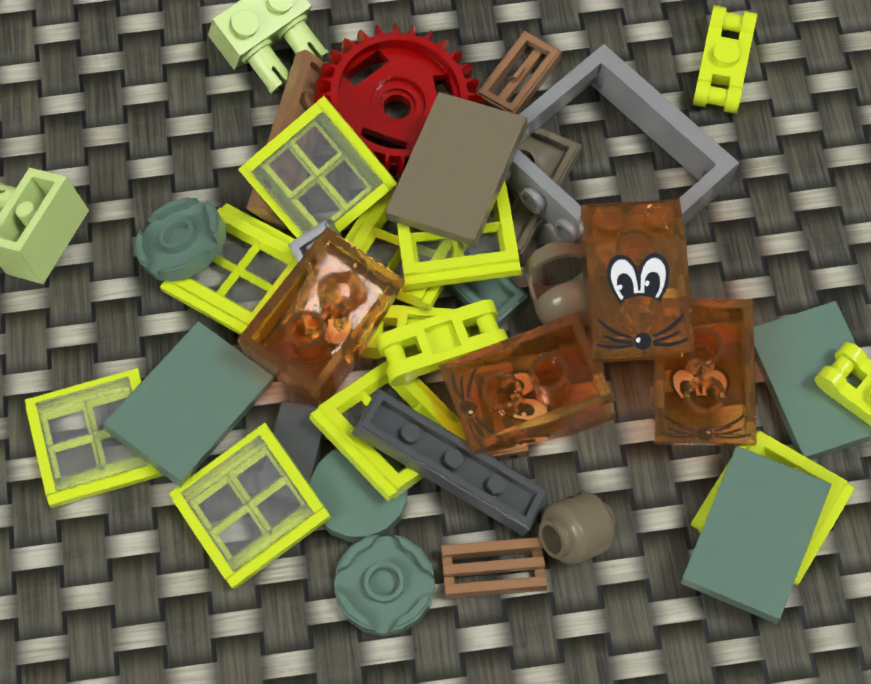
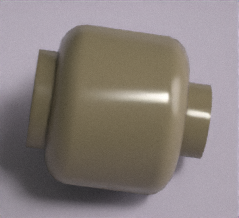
(577, 528)

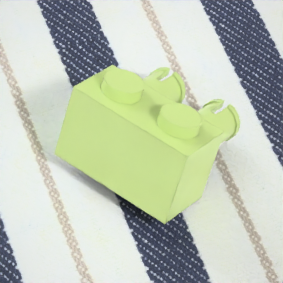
(252, 26)
(37, 223)

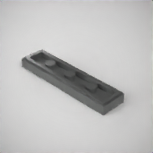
(450, 463)

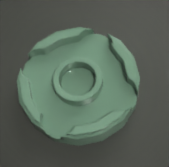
(180, 239)
(352, 501)
(384, 584)

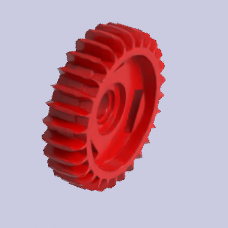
(406, 77)

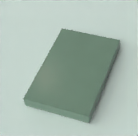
(789, 358)
(188, 404)
(756, 534)

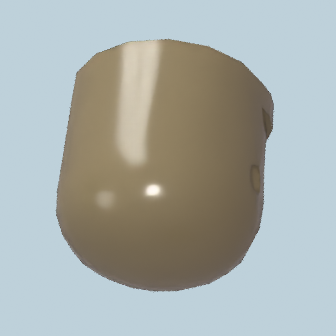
(557, 300)

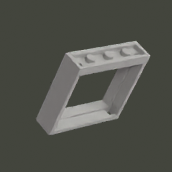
(646, 109)

